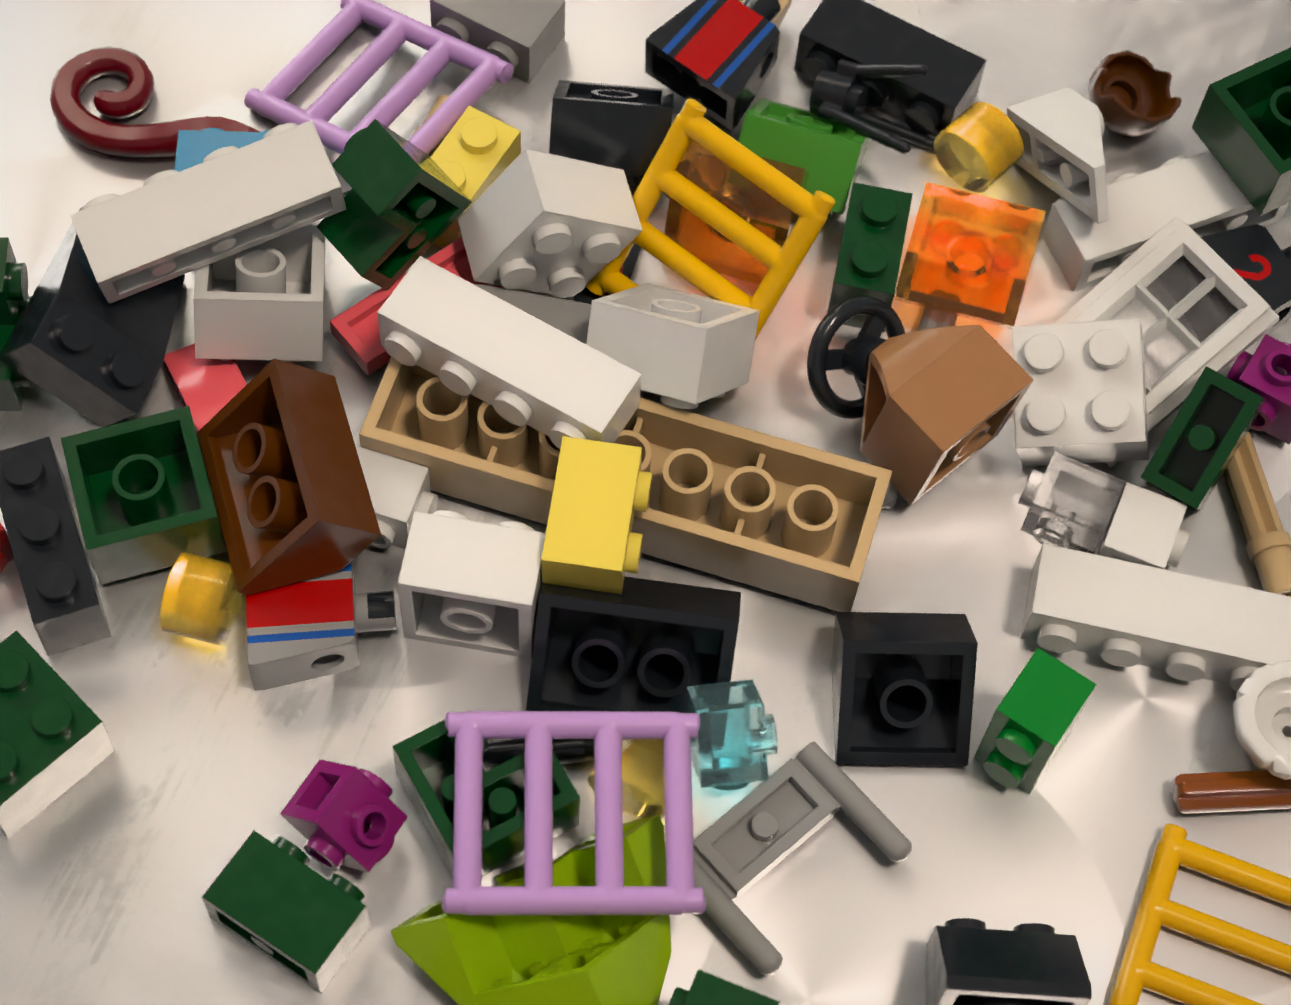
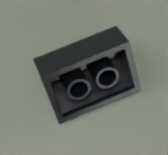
(631, 646)

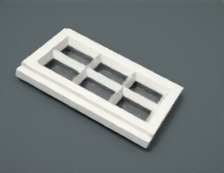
(1189, 311)

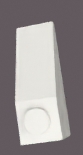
(1065, 148)

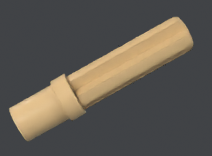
(1267, 541)

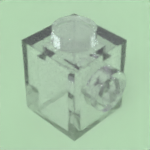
(1069, 504)

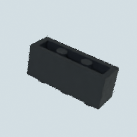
(872, 36)
(49, 548)

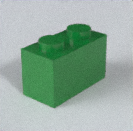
(1033, 721)

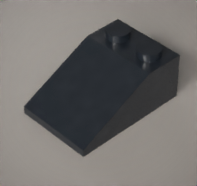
(90, 350)

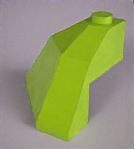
(552, 955)

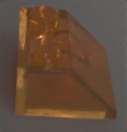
(740, 197)
(970, 255)

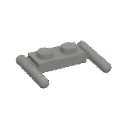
(770, 827)

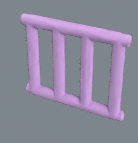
(396, 31)
(538, 893)

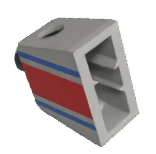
(311, 628)

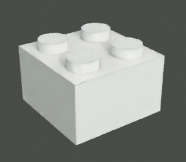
(549, 224)
(263, 301)
(677, 341)
(1083, 392)
(471, 583)

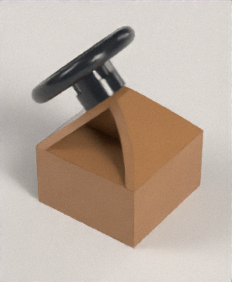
(924, 393)

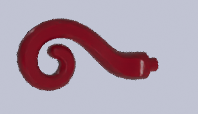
(119, 139)

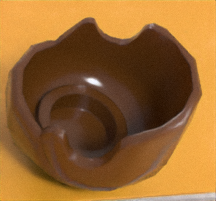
(1132, 94)

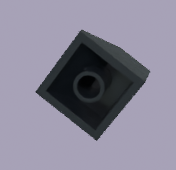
(610, 124)
(903, 688)
(1004, 966)

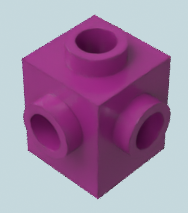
(1269, 376)
(344, 816)

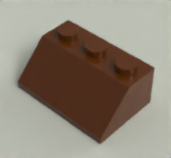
(287, 479)

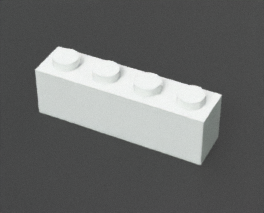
(1141, 205)
(208, 210)
(506, 357)
(1154, 617)

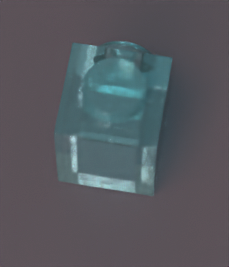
(731, 735)

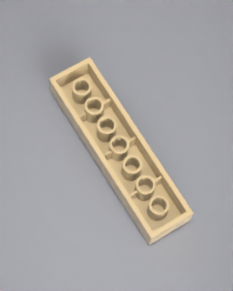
(717, 495)

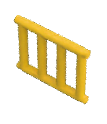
(662, 177)
(1157, 910)

